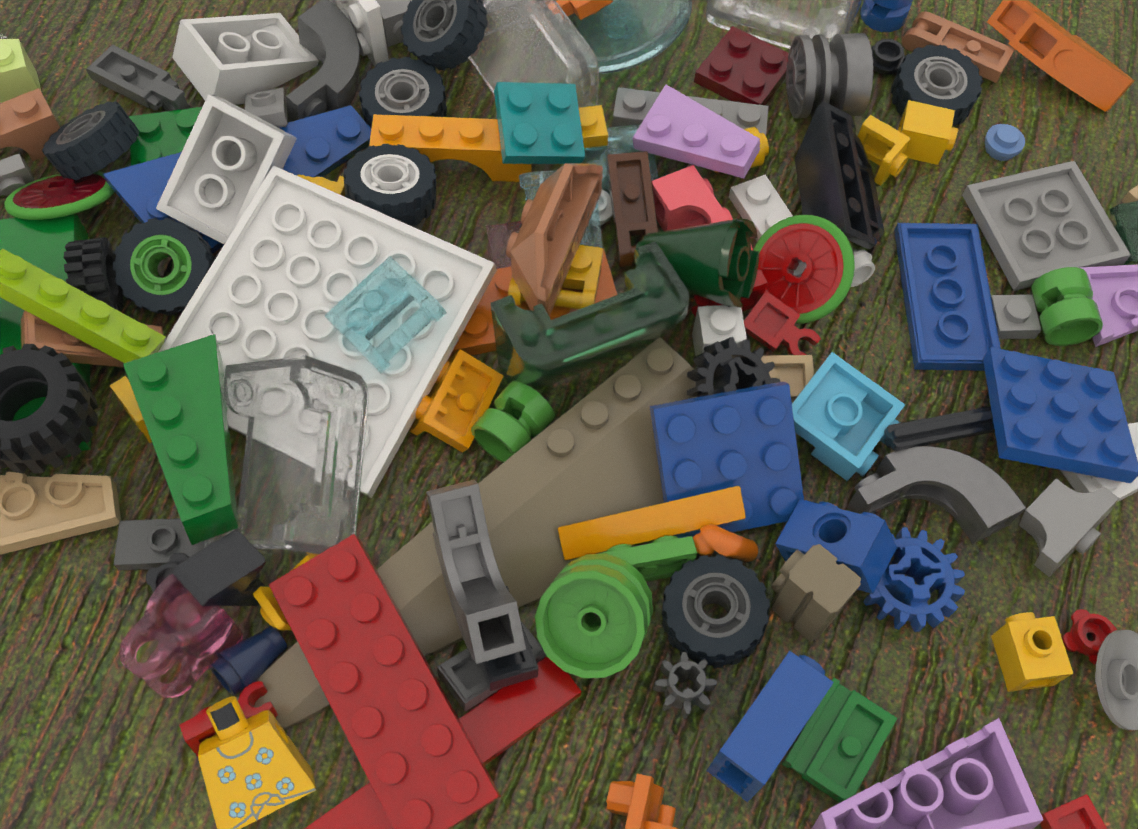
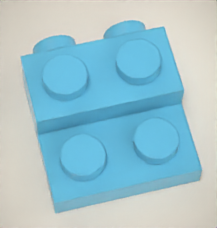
(844, 416)

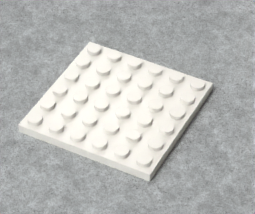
(298, 259)

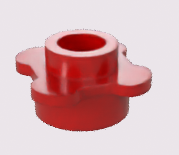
(1086, 623)

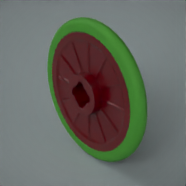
(57, 196)

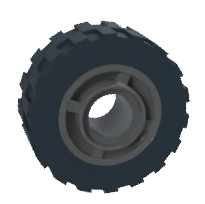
(444, 30)
(721, 583)

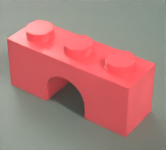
(686, 200)

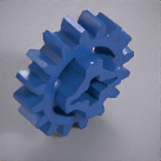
(930, 570)

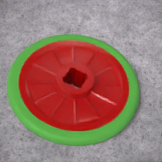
(827, 259)

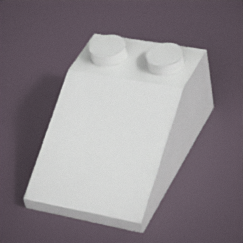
(240, 54)
(222, 167)

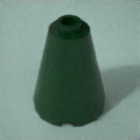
(712, 258)

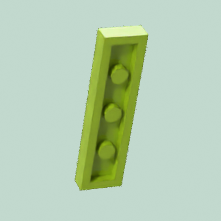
(75, 311)

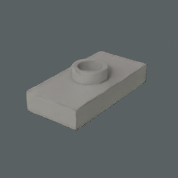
(269, 106)

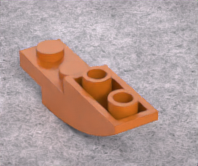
(1060, 53)

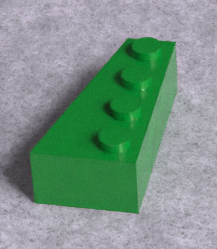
(189, 430)

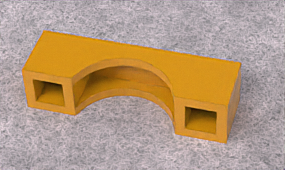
(449, 138)

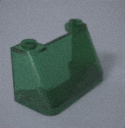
(548, 351)

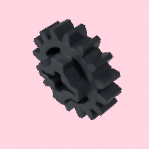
(729, 367)

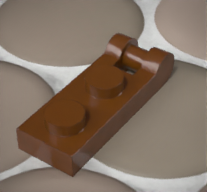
(630, 201)

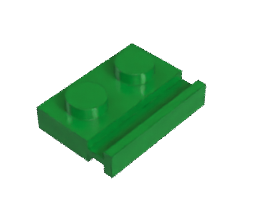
(840, 742)

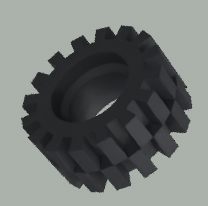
(92, 271)

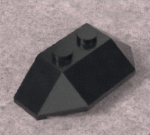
(838, 177)

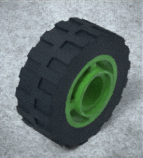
(139, 260)

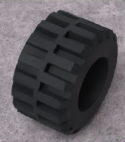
(60, 421)

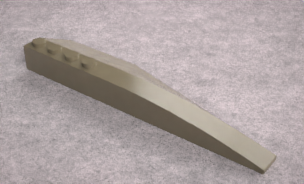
(576, 470)

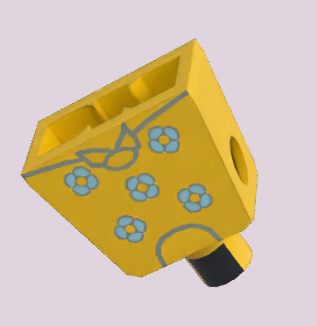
(250, 766)

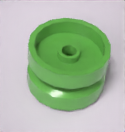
(589, 642)

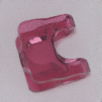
(183, 634)

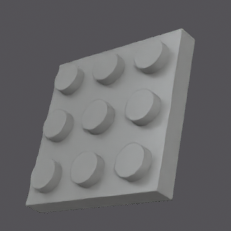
(1044, 223)

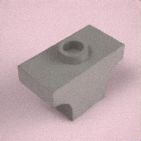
(1065, 522)

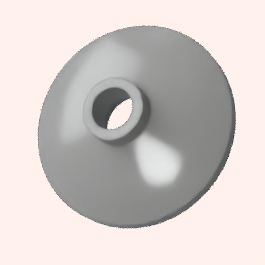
(1118, 678)

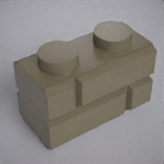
(813, 590)

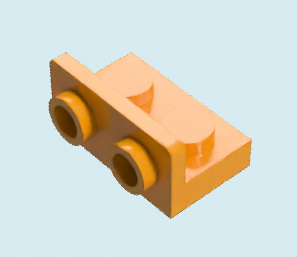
(457, 400)

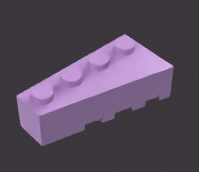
(961, 787)

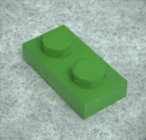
(659, 558)

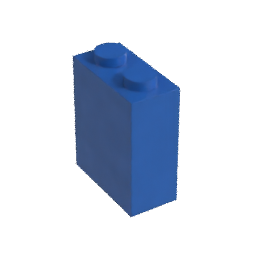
(770, 725)

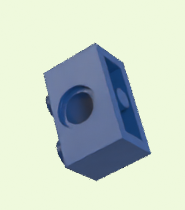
(853, 538)

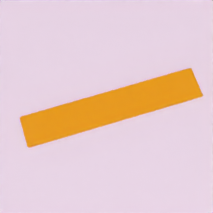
(651, 522)

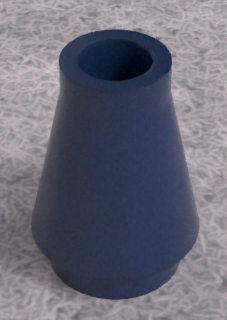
(247, 660)

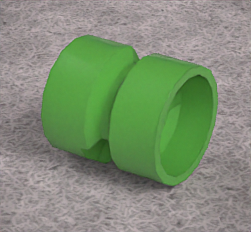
(1066, 306)
(518, 417)

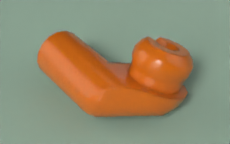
(725, 543)

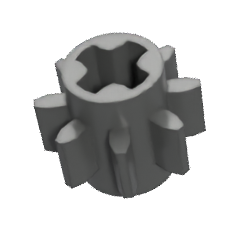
(689, 697)

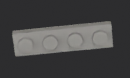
(634, 105)

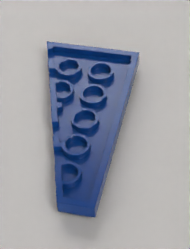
(320, 147)

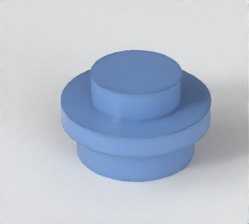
(1004, 142)

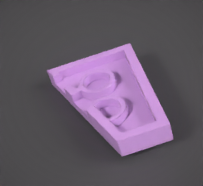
(695, 135)
(1117, 300)

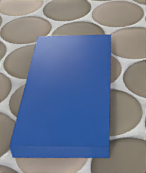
(946, 295)

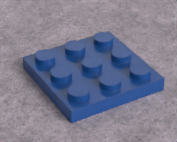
(1059, 415)
(731, 442)

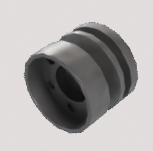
(830, 74)

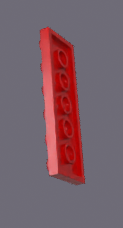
(383, 690)

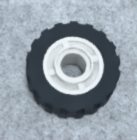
(393, 182)

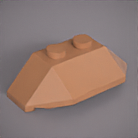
(553, 231)

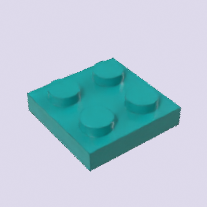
(539, 123)

